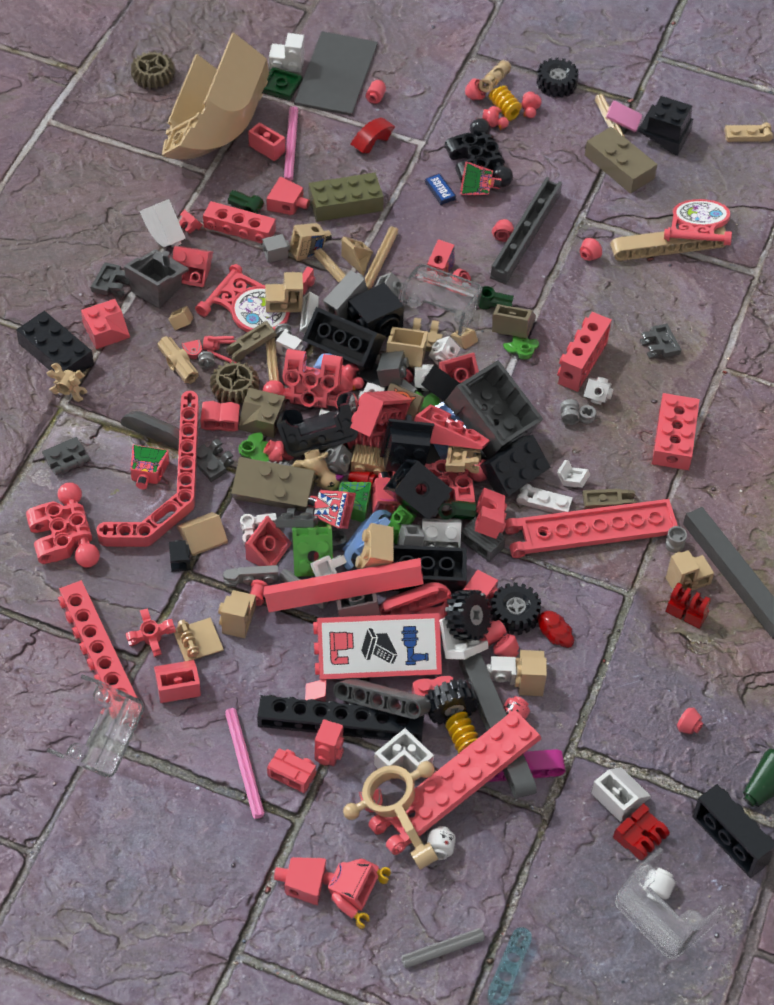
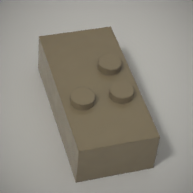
(620, 159)
(273, 484)

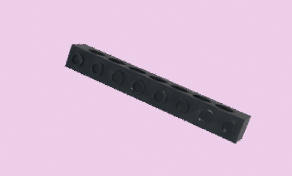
(352, 727)

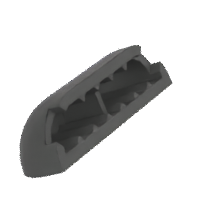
(152, 428)

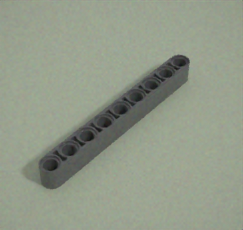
(491, 712)

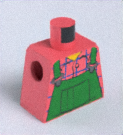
(478, 180)
(148, 465)

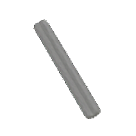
(442, 948)

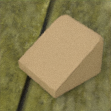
(467, 339)

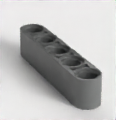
(390, 698)

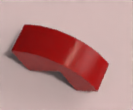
(374, 130)

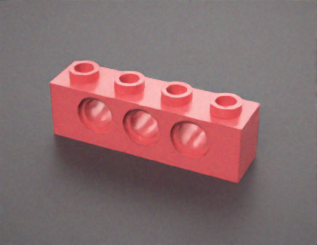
(238, 222)

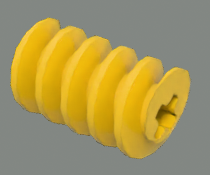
(506, 102)
(461, 730)

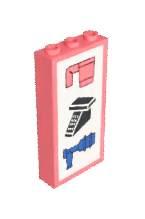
(378, 646)

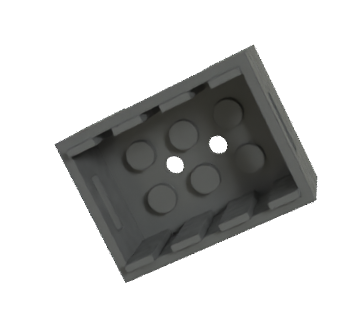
(504, 403)

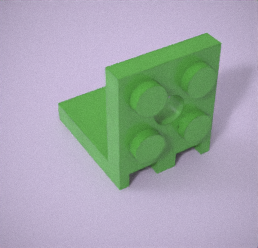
(308, 540)

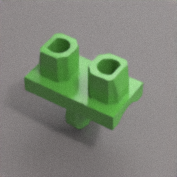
(399, 517)

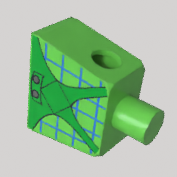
(362, 498)

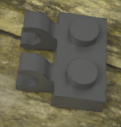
(106, 279)
(665, 341)
(209, 464)
(305, 520)

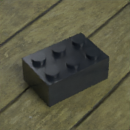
(515, 465)

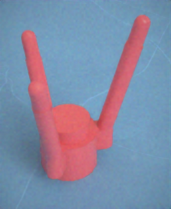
(213, 343)

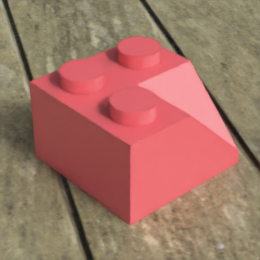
(105, 323)

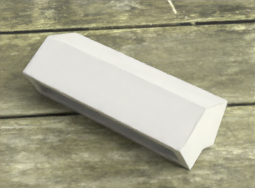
(310, 302)

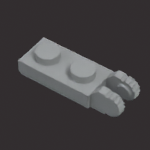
(247, 574)

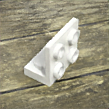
(459, 649)

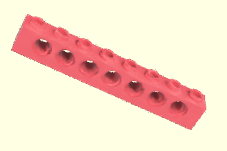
(77, 595)

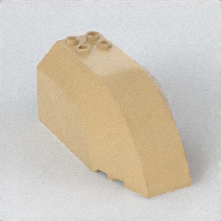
(216, 102)

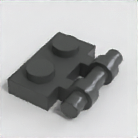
(65, 452)

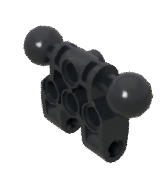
(480, 150)

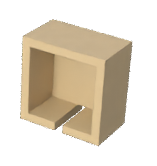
(411, 342)

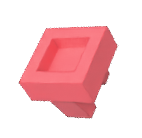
(192, 222)

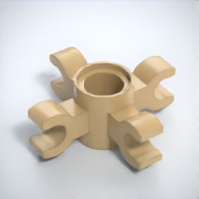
(67, 382)

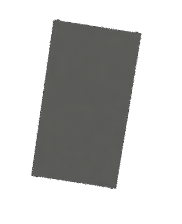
(336, 73)

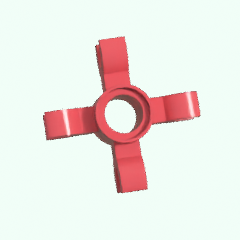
(153, 639)

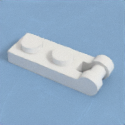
(544, 499)

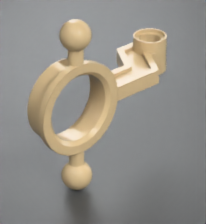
(424, 854)

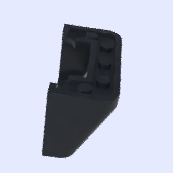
(319, 431)

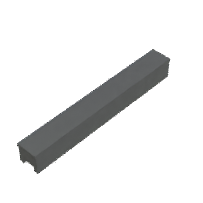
(525, 231)
(732, 566)

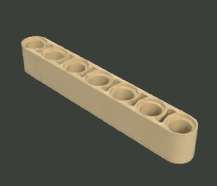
(655, 245)

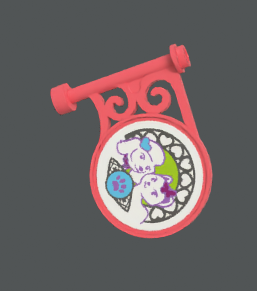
(699, 216)
(247, 306)

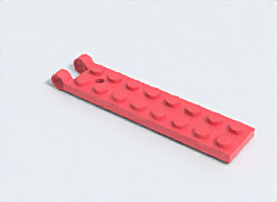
(591, 527)
(461, 778)

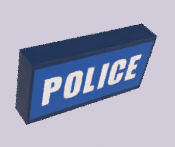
(440, 189)

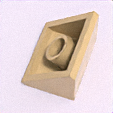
(203, 533)

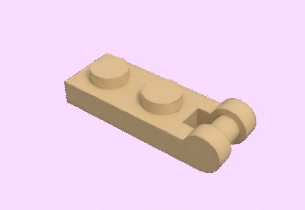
(748, 133)

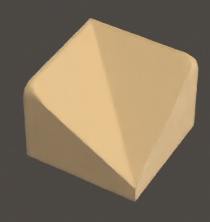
(181, 318)

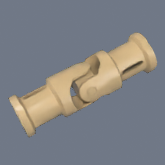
(495, 76)

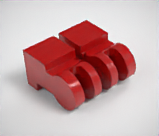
(695, 610)
(631, 832)

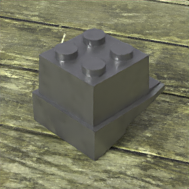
(155, 277)

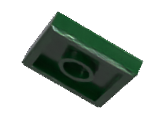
(282, 84)

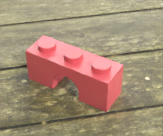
(491, 512)

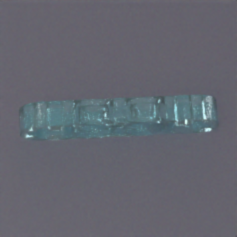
(508, 966)

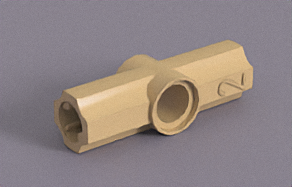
(178, 360)

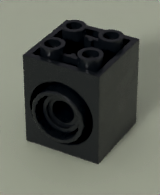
(376, 310)
(418, 489)

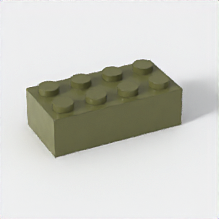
(345, 197)

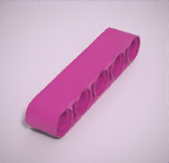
(541, 764)

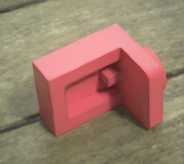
(308, 279)

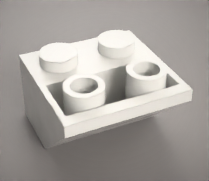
(442, 532)
(619, 793)

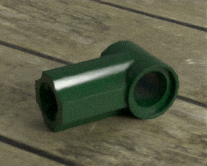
(244, 202)
(490, 298)
(458, 509)

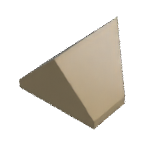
(356, 253)

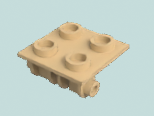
(197, 639)

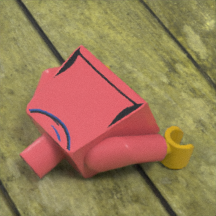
(352, 886)

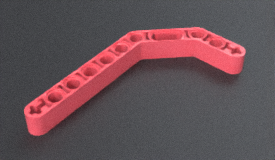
(175, 503)

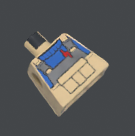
(307, 239)

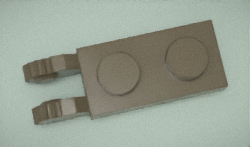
(251, 341)
(607, 498)

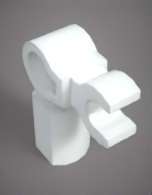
(249, 523)

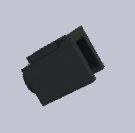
(179, 556)

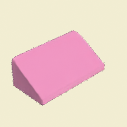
(624, 116)

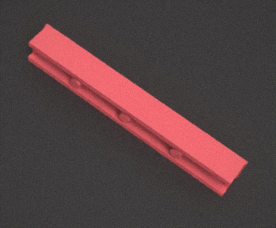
(343, 585)

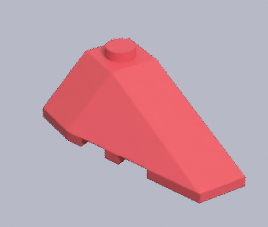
(449, 431)

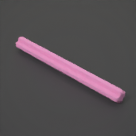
(291, 143)
(244, 763)

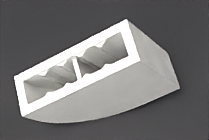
(163, 224)

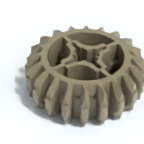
(152, 70)
(233, 381)

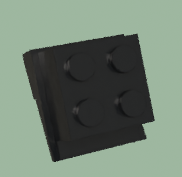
(668, 124)
(405, 441)

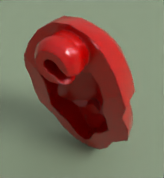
(556, 629)

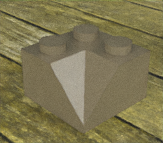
(261, 412)

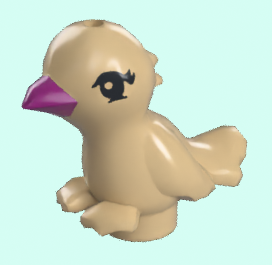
(317, 462)

